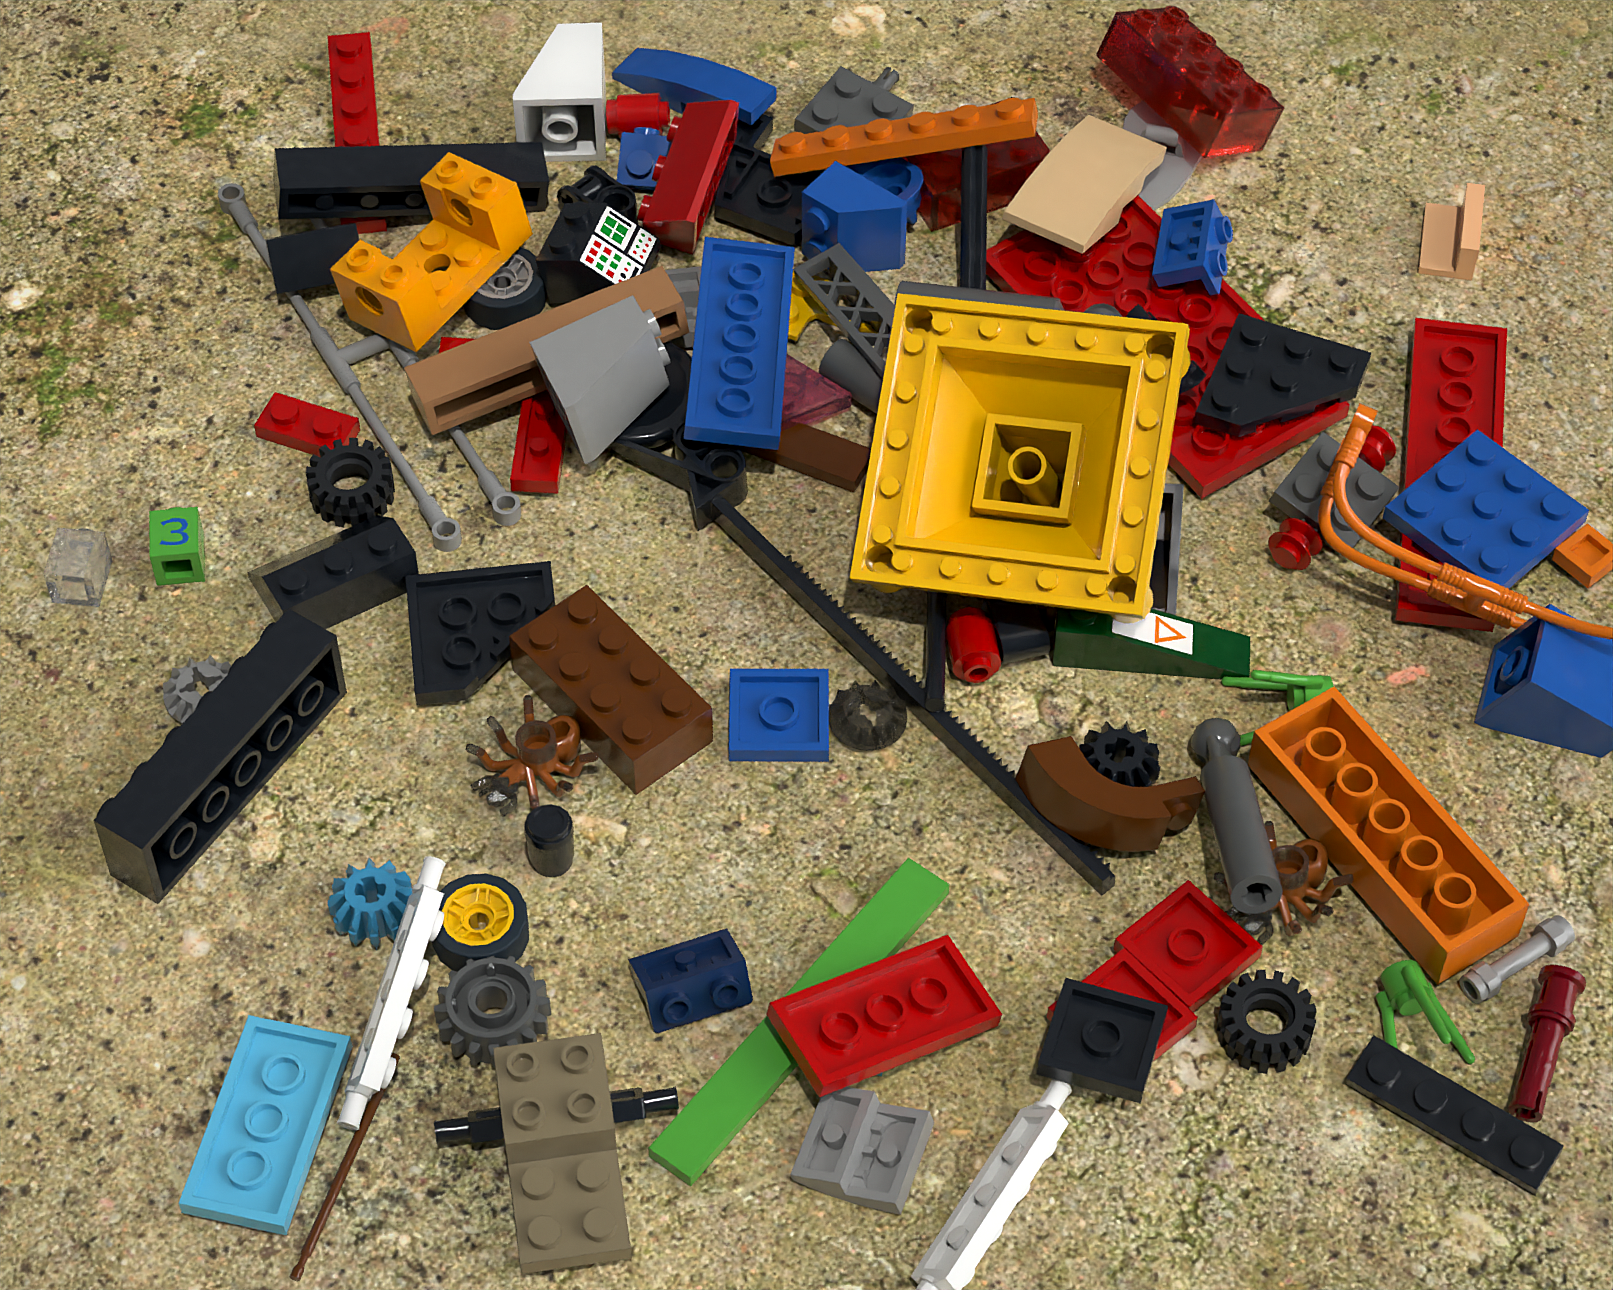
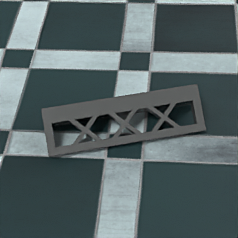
(861, 291)

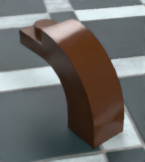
(1098, 809)

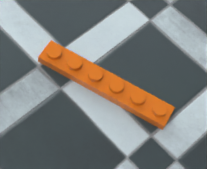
(905, 137)

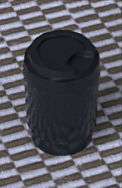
(550, 840)

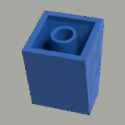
(1551, 687)

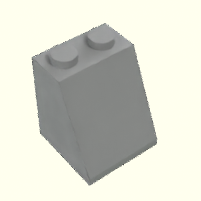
(603, 372)

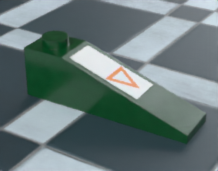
(1151, 646)

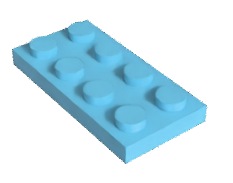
(266, 1125)

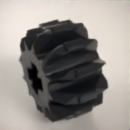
(1122, 755)

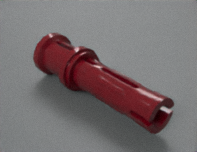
(1549, 1022)

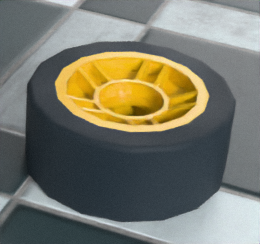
(475, 901)

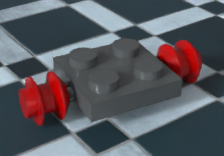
(1300, 497)

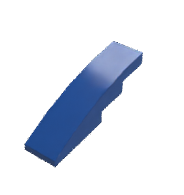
(694, 79)

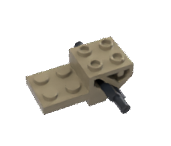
(561, 1148)

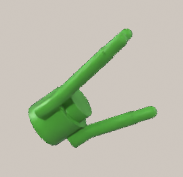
(1298, 688)
(1410, 994)

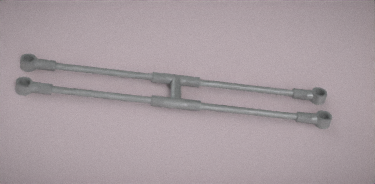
(233, 203)

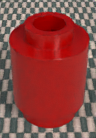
(637, 111)
(972, 645)

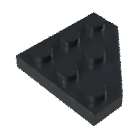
(1276, 375)
(465, 621)

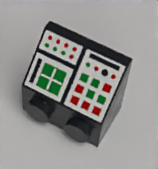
(593, 250)

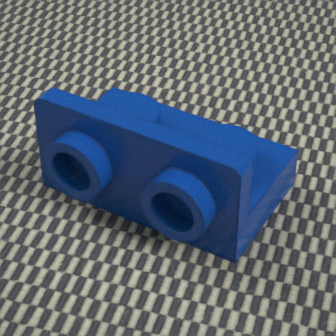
(1193, 245)

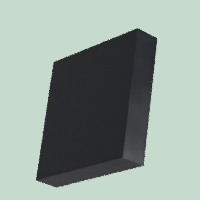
(1102, 1040)

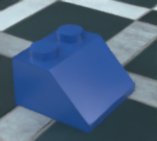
(856, 214)

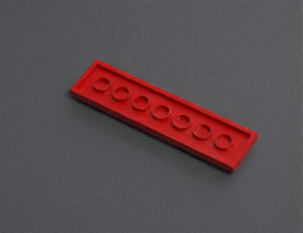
(1452, 393)

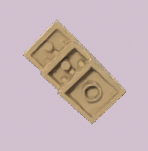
(1084, 184)

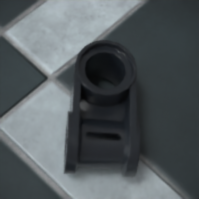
(600, 188)
(1018, 629)

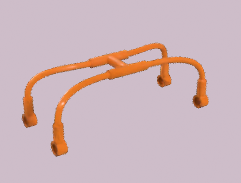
(1452, 584)

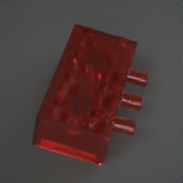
(1190, 81)

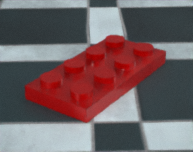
(883, 1015)

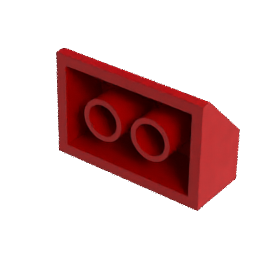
(690, 173)

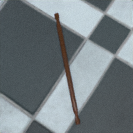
(338, 1181)

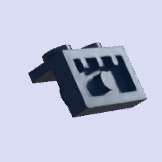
(692, 980)

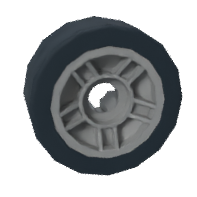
(509, 294)

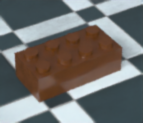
(614, 686)

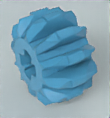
(370, 902)

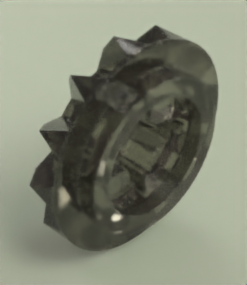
(856, 729)

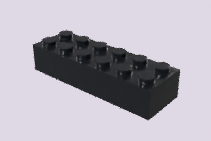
(221, 755)

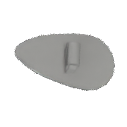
(1178, 161)

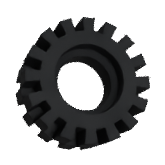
(346, 462)
(1269, 995)

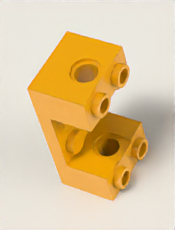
(472, 232)

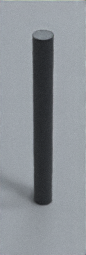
(935, 651)

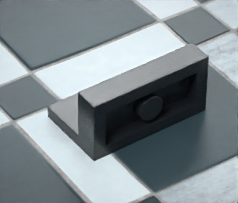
(306, 257)

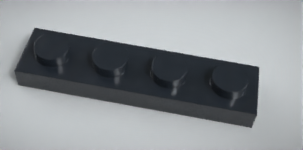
(1454, 1115)

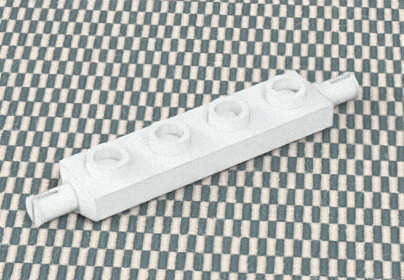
(389, 1013)
(994, 1193)

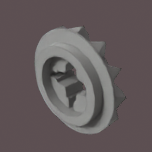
(180, 691)

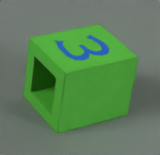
(177, 546)

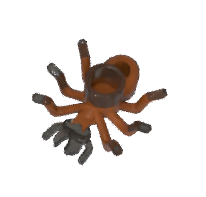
(539, 751)
(1300, 870)

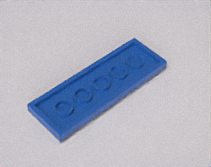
(740, 344)

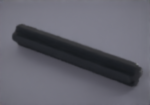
(973, 217)

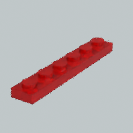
(354, 103)

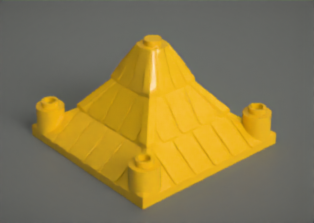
(1020, 455)

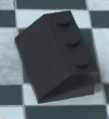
(339, 573)

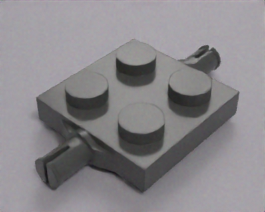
(852, 102)

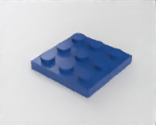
(1485, 512)

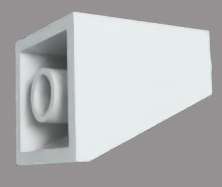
(565, 96)

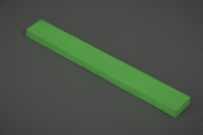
(763, 1058)

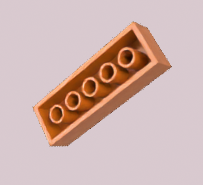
(1389, 833)

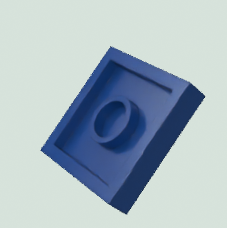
(779, 715)

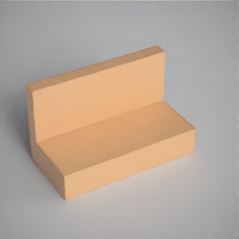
(1452, 236)

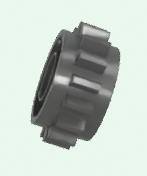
(488, 985)

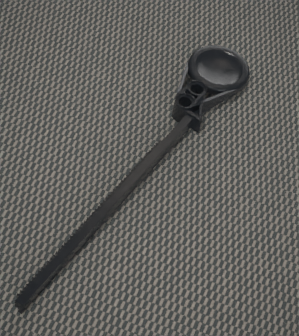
(701, 471)

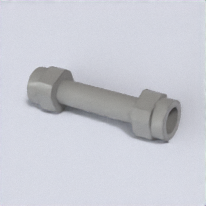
(1485, 980)

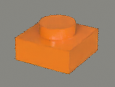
(1585, 555)

